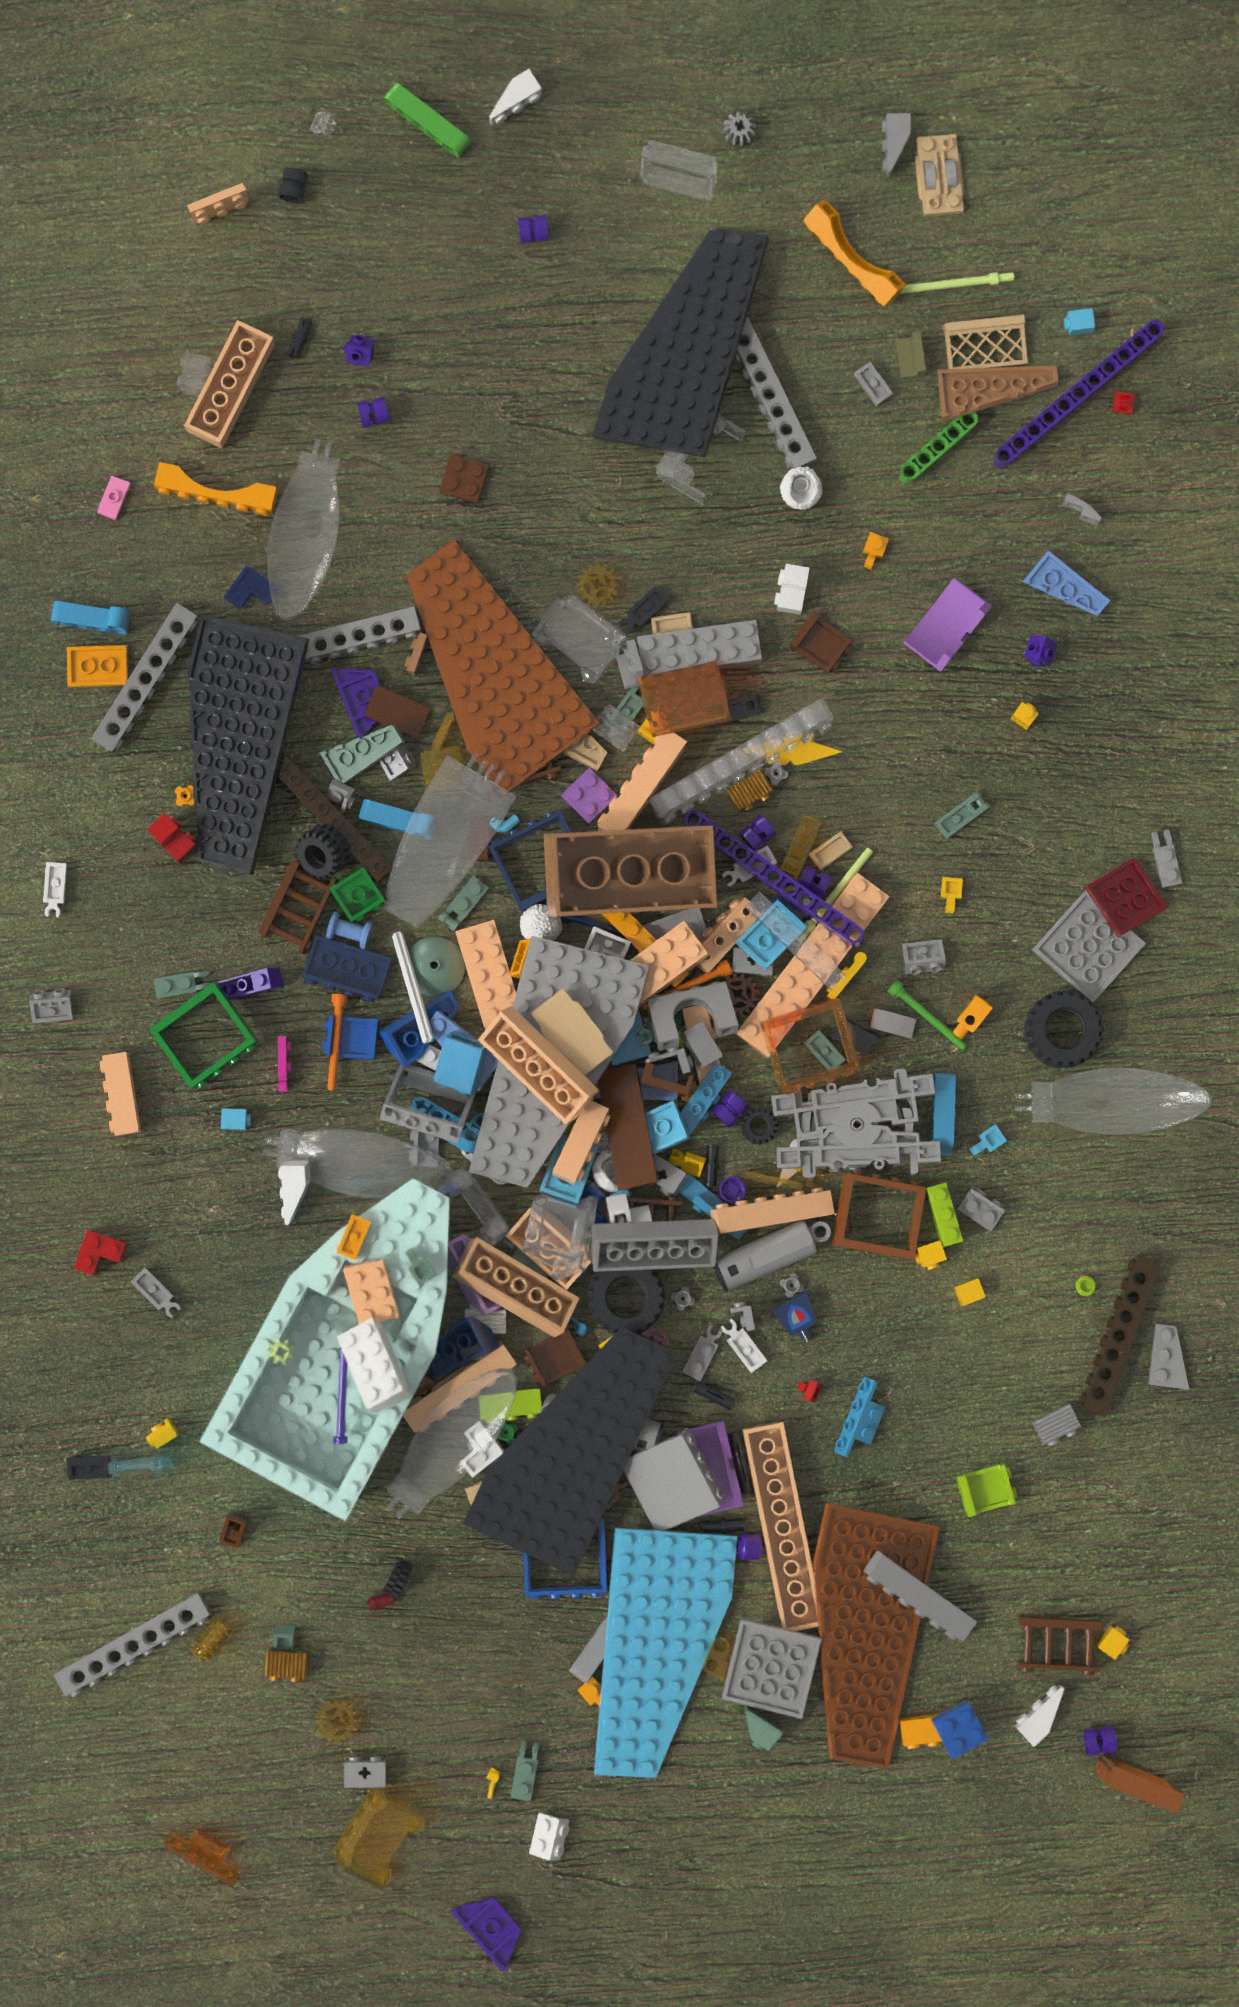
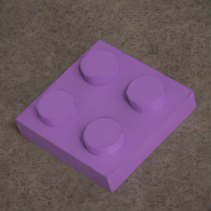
(588, 795)

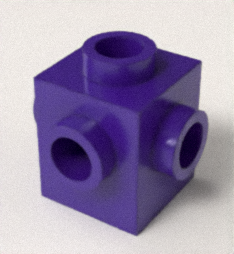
(359, 350)
(1040, 650)

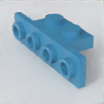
(704, 1096)
(704, 1200)
(861, 1420)

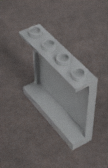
(673, 1481)

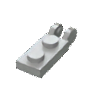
(1166, 861)

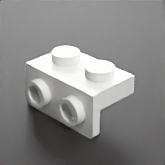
(549, 1837)

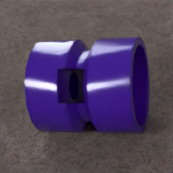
(533, 229)
(378, 406)
(757, 833)
(810, 875)
(729, 1109)
(731, 1190)
(1107, 1740)

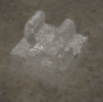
(320, 123)

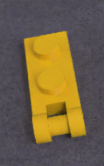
(859, 959)

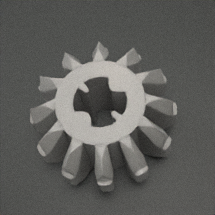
(733, 124)

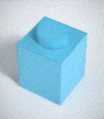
(1079, 322)
(235, 1119)

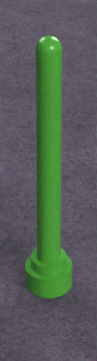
(899, 991)

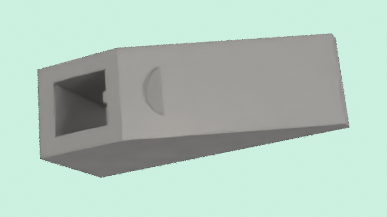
(897, 133)

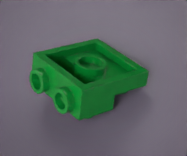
(357, 894)

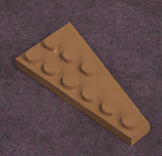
(980, 388)

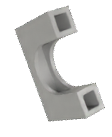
(713, 998)

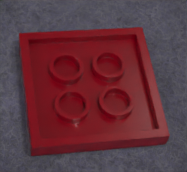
(1126, 897)

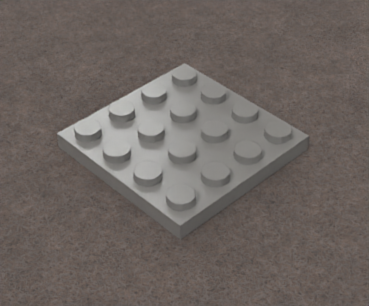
(1086, 948)
(771, 1668)

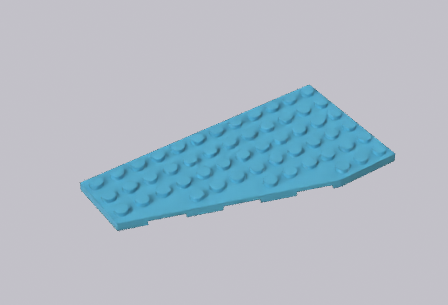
(660, 1623)

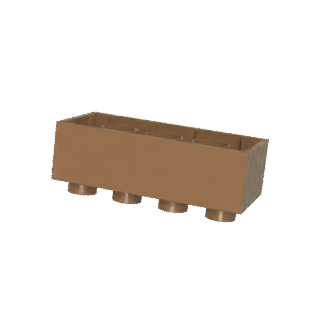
(630, 870)

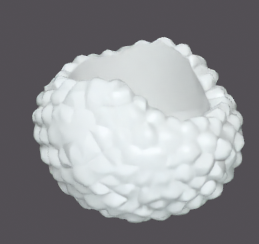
(801, 488)
(538, 923)
(604, 1172)

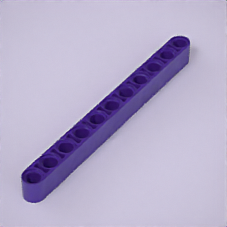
(1082, 385)
(784, 881)

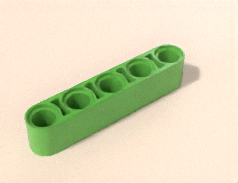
(427, 120)
(931, 453)

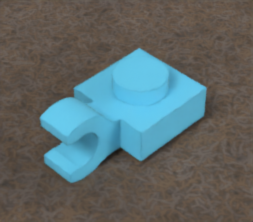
(989, 1139)

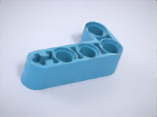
(88, 617)
(384, 815)
(944, 1112)
(470, 1130)

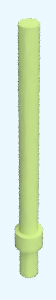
(992, 278)
(839, 888)

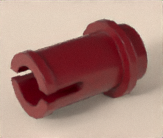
(380, 1601)

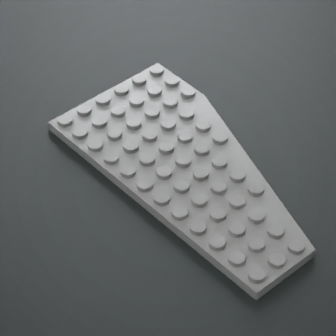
(516, 1124)

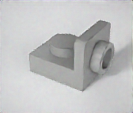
(341, 795)

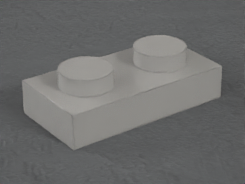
(873, 384)

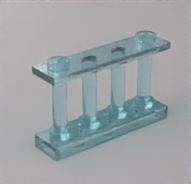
(160, 1464)

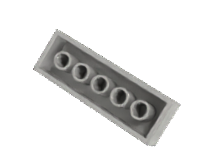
(726, 644)
(654, 1245)

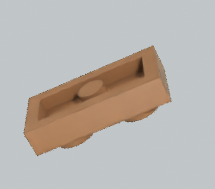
(418, 644)

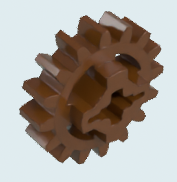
(745, 1001)

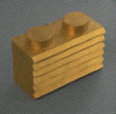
(750, 791)
(286, 1665)

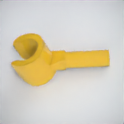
(493, 1775)

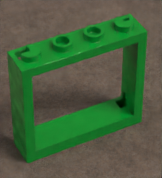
(231, 1058)

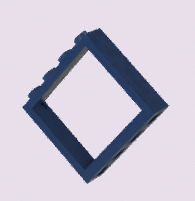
(516, 835)

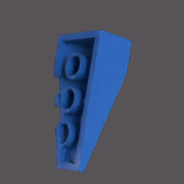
(403, 1035)

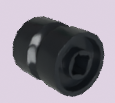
(292, 185)

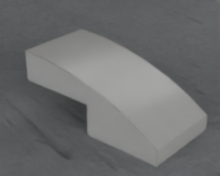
(1087, 513)
(892, 1023)

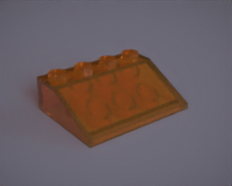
(684, 699)

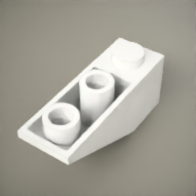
(520, 92)
(295, 1181)
(1039, 1720)

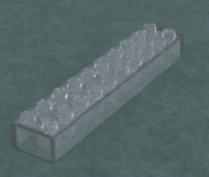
(741, 761)

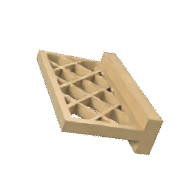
(986, 325)

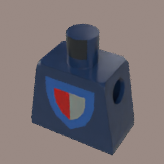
(797, 1316)

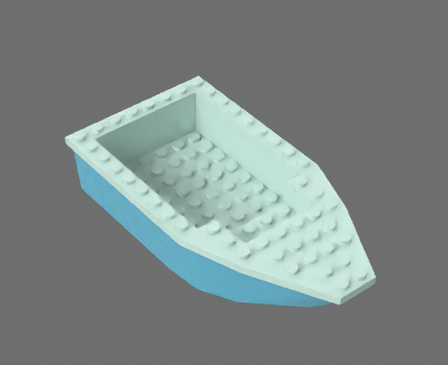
(285, 1415)

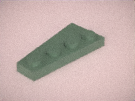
(355, 757)

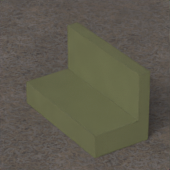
(911, 356)

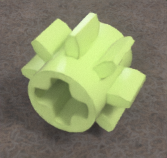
(275, 1348)

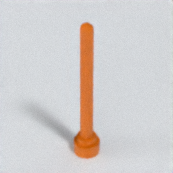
(721, 970)
(339, 1002)

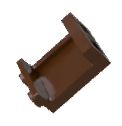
(821, 643)
(666, 1086)
(554, 1358)

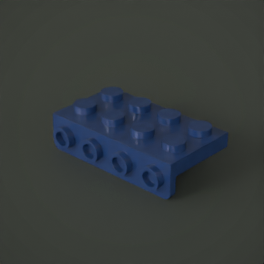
(346, 969)

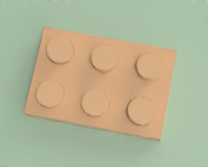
(218, 204)
(371, 1291)

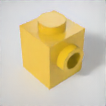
(930, 1255)
(1113, 1642)

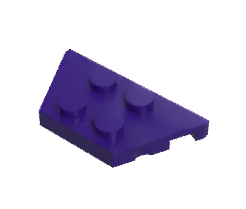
(356, 689)
(490, 1927)

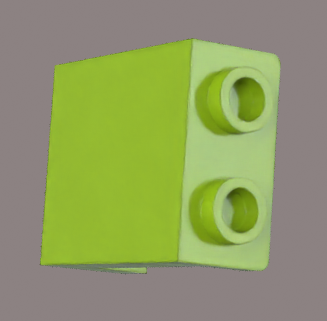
(986, 1489)

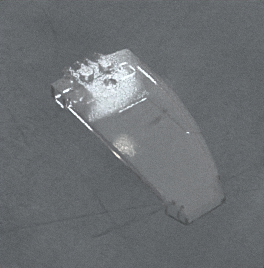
(445, 838)

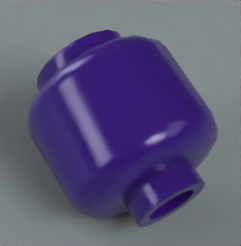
(750, 1547)

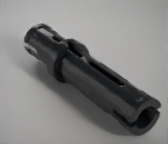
(735, 1438)

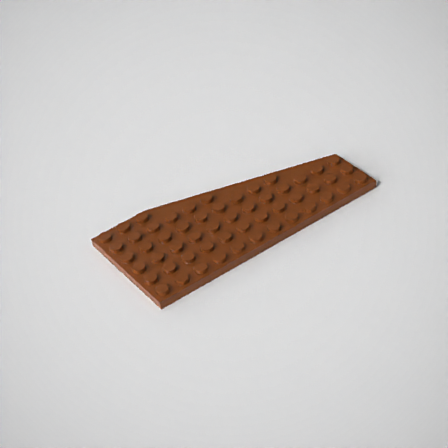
(498, 679)
(865, 1630)

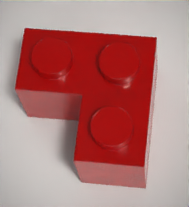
(169, 835)
(94, 1248)

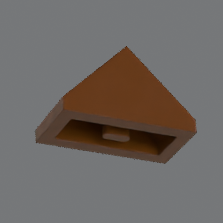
(234, 1529)

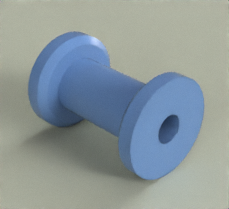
(349, 930)

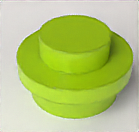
(1085, 1285)

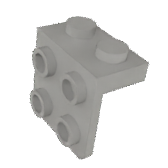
(684, 1061)

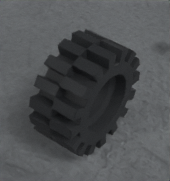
(772, 1126)
(398, 1578)

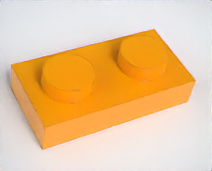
(353, 1237)

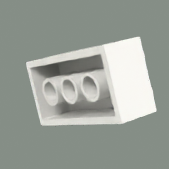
(374, 1365)

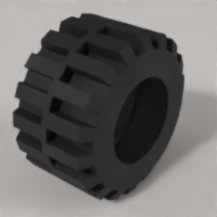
(323, 851)

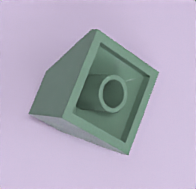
(761, 1729)

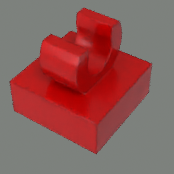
(1123, 403)
(811, 1390)

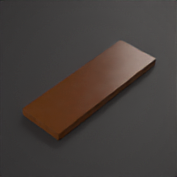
(628, 1128)

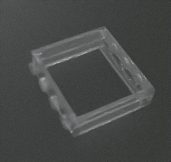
(680, 159)

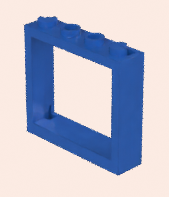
(574, 1591)

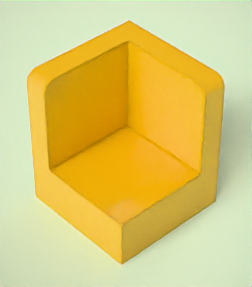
(969, 1292)

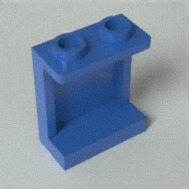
(357, 1037)

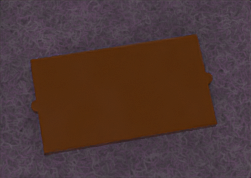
(396, 710)

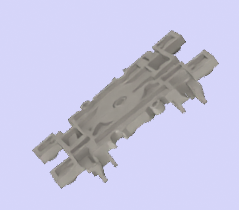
(854, 1146)

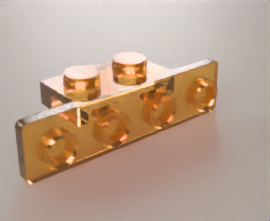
(205, 1853)

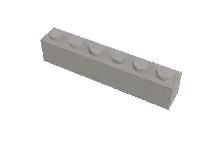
(920, 1596)

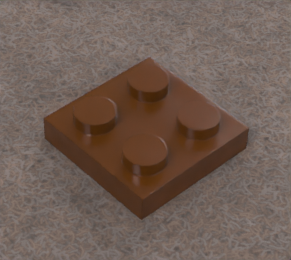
(464, 478)

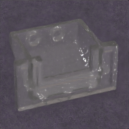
(560, 1233)

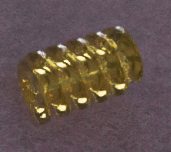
(210, 1639)

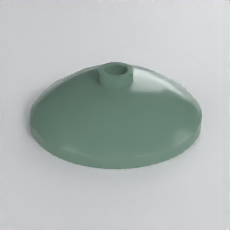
(449, 970)

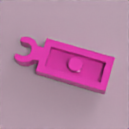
(284, 1065)

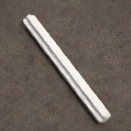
(412, 987)

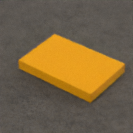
(97, 666)

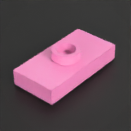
(113, 498)

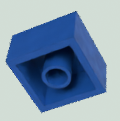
(959, 1729)

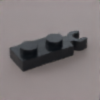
(644, 609)

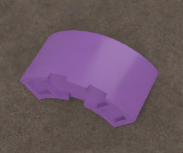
(947, 624)
(715, 1447)

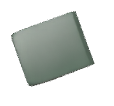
(284, 1637)

